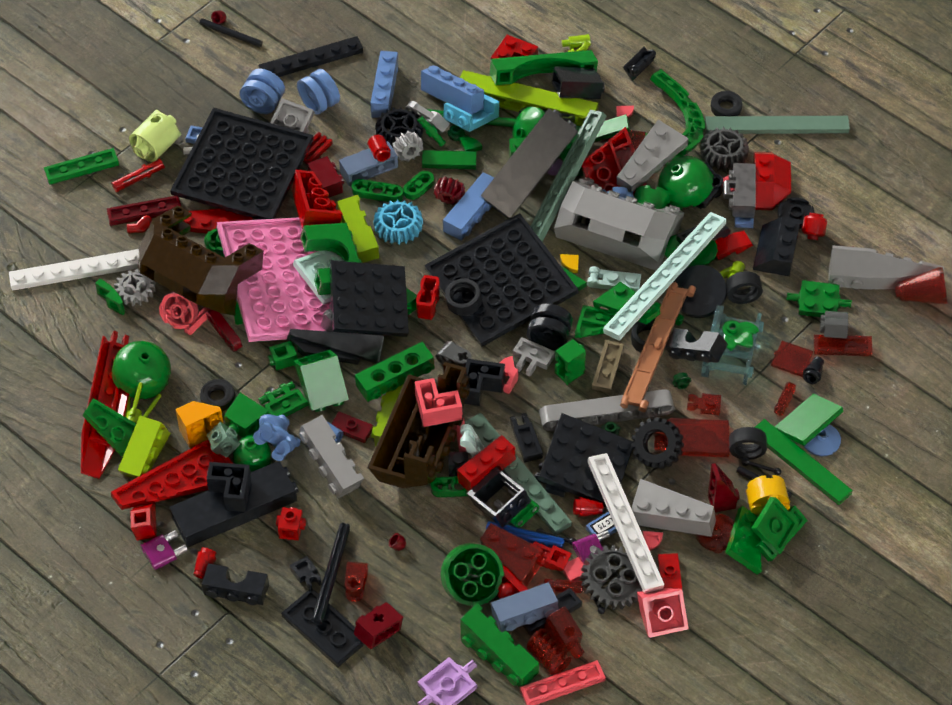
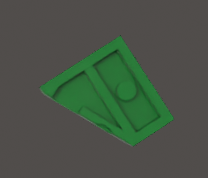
(592, 321)

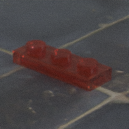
(838, 346)

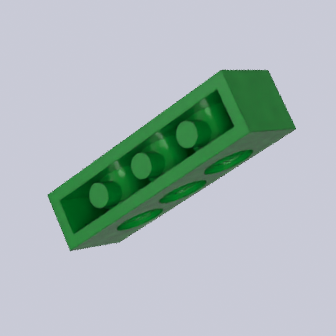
(394, 371)

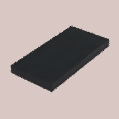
(332, 638)

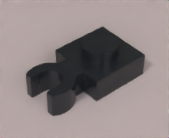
(305, 571)

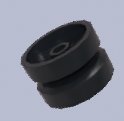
(549, 326)

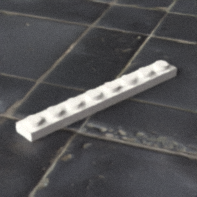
(74, 269)
(625, 523)

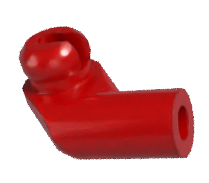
(141, 226)

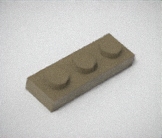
(608, 366)

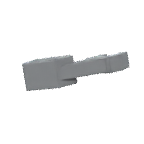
(432, 117)

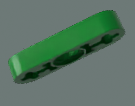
(390, 188)
(444, 492)

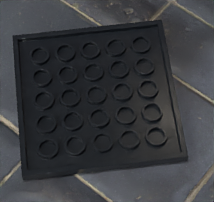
(242, 165)
(513, 277)

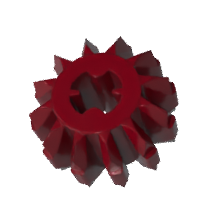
(449, 190)

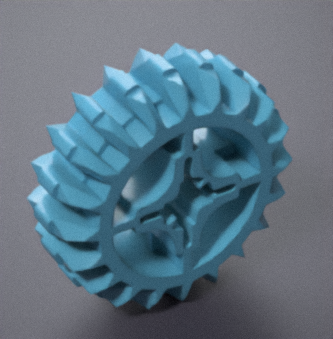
(398, 222)

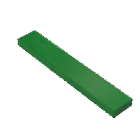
(804, 464)

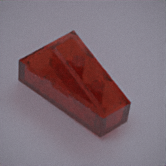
(514, 552)

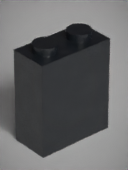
(577, 83)

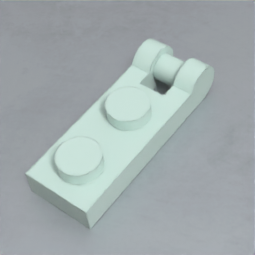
(611, 278)
(470, 440)

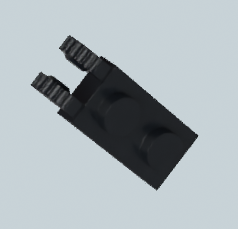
(526, 439)

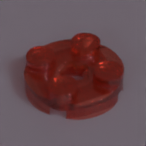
(718, 543)

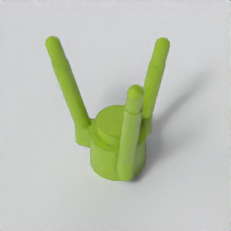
(134, 413)

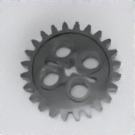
(599, 564)

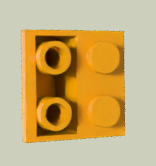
(197, 420)

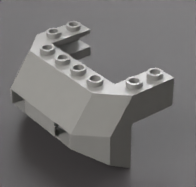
(610, 219)

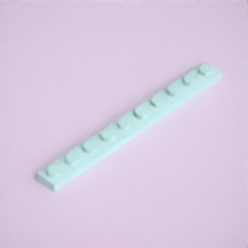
(664, 276)

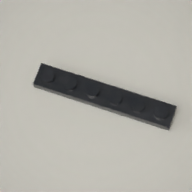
(314, 57)

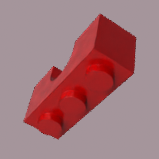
(497, 454)

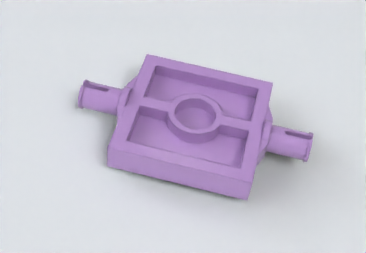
(447, 683)

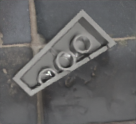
(330, 457)

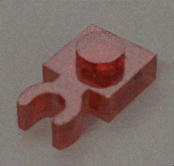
(708, 404)

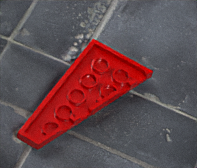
(172, 479)

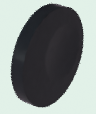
(709, 290)

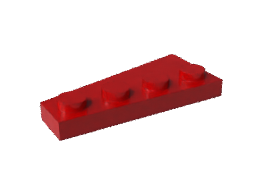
(206, 220)

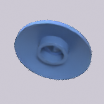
(824, 445)

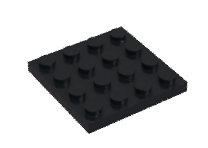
(368, 298)
(568, 457)

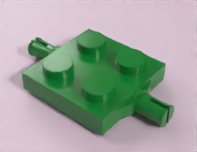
(817, 298)

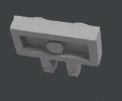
(532, 353)

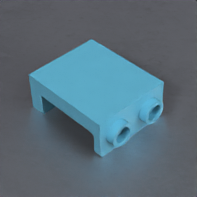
(470, 122)

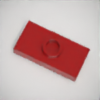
(670, 570)

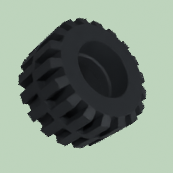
(641, 438)

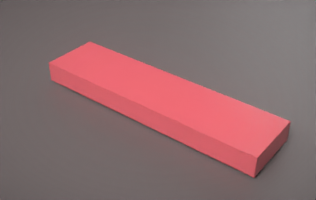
(562, 683)

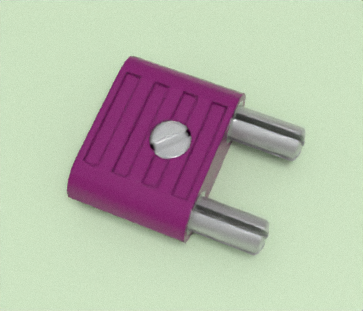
(589, 544)
(160, 552)

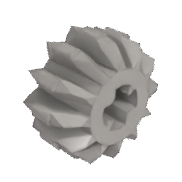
(408, 146)

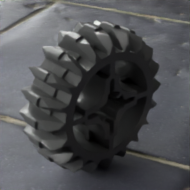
(724, 148)

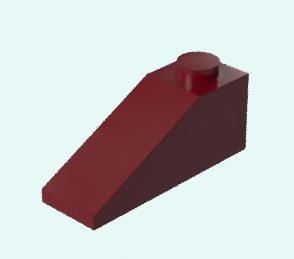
(721, 490)

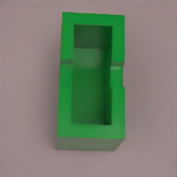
(570, 361)

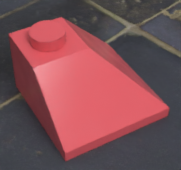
(663, 611)

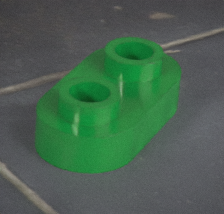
(416, 188)

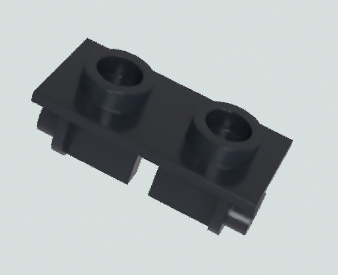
(639, 62)

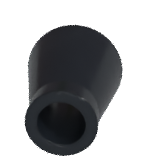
(813, 372)

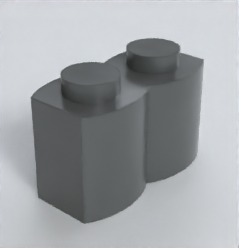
(834, 324)

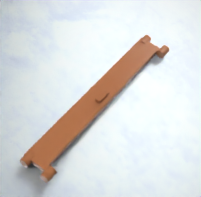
(655, 346)

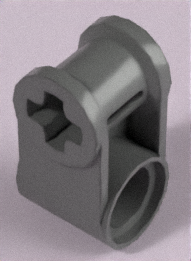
(453, 354)

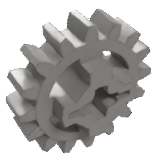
(143, 287)

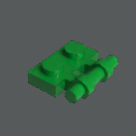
(285, 405)

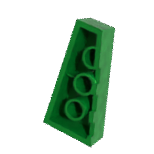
(497, 647)

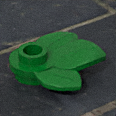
(740, 335)

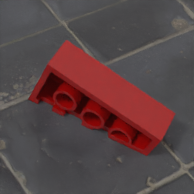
(313, 201)

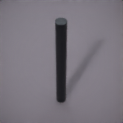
(230, 32)

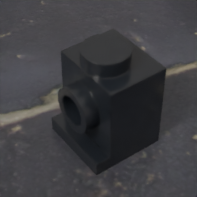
(455, 461)

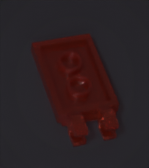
(700, 437)

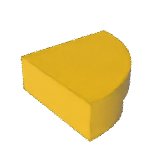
(570, 262)

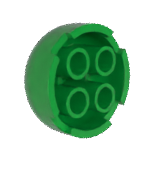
(687, 181)
(141, 363)
(471, 574)

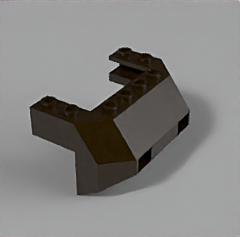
(191, 268)
(404, 455)

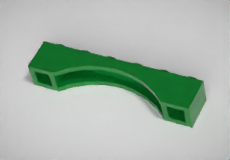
(511, 69)

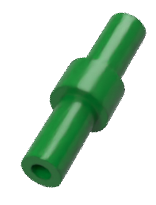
(431, 131)

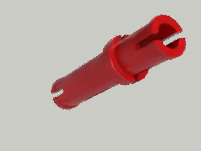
(156, 165)

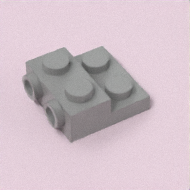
(293, 116)

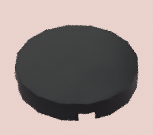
(795, 208)

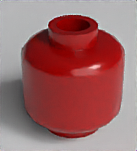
(814, 226)

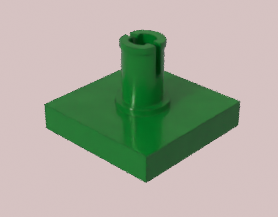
(775, 525)

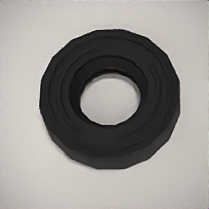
(728, 96)
(214, 385)

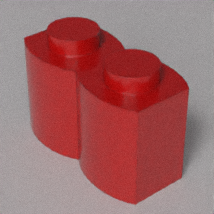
(428, 297)

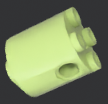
(154, 136)

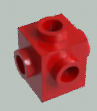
(290, 523)

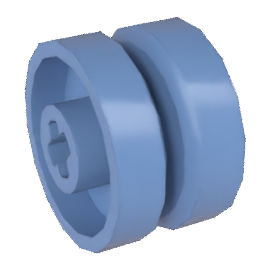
(262, 91)
(318, 91)

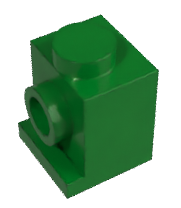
(282, 355)

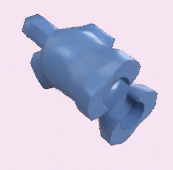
(274, 430)

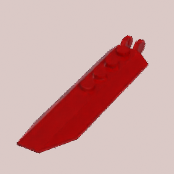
(94, 448)

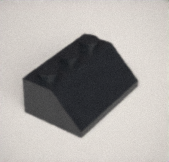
(777, 246)

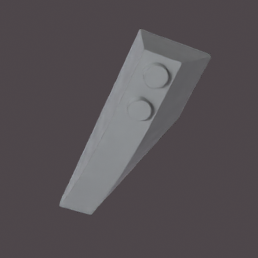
(870, 270)

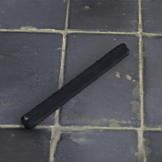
(330, 574)

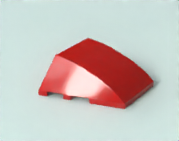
(609, 160)

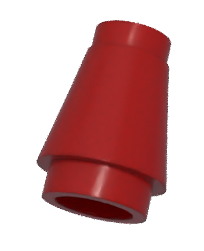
(587, 507)
(203, 558)

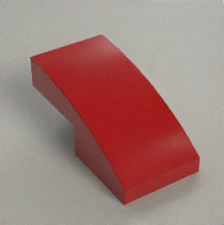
(734, 242)
(554, 557)

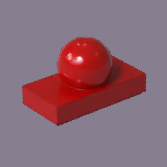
(510, 585)

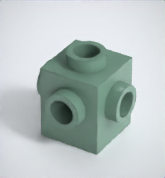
(223, 439)

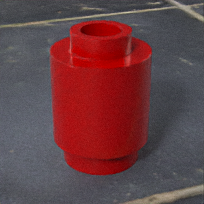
(379, 148)

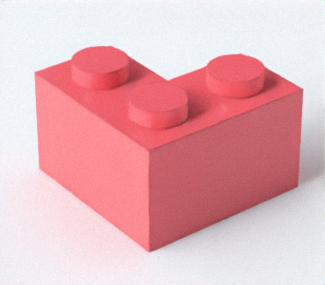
(437, 407)

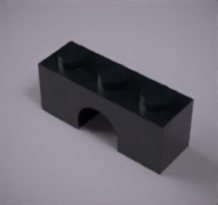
(685, 346)
(250, 590)

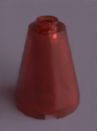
(924, 288)

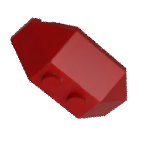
(772, 180)

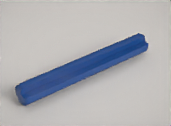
(531, 536)

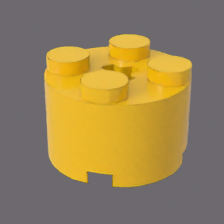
(763, 488)

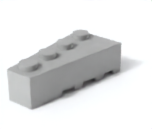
(653, 153)
(671, 511)

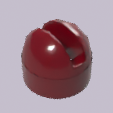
(218, 17)
(397, 542)

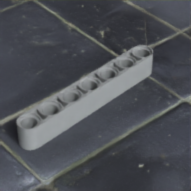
(607, 409)

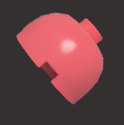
(178, 310)

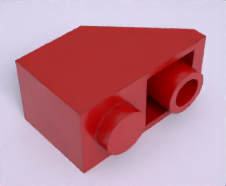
(144, 521)

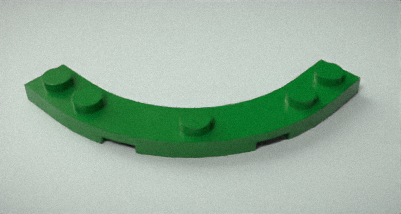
(693, 116)

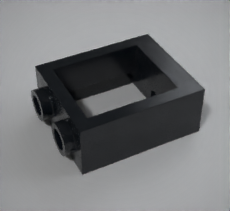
(496, 480)

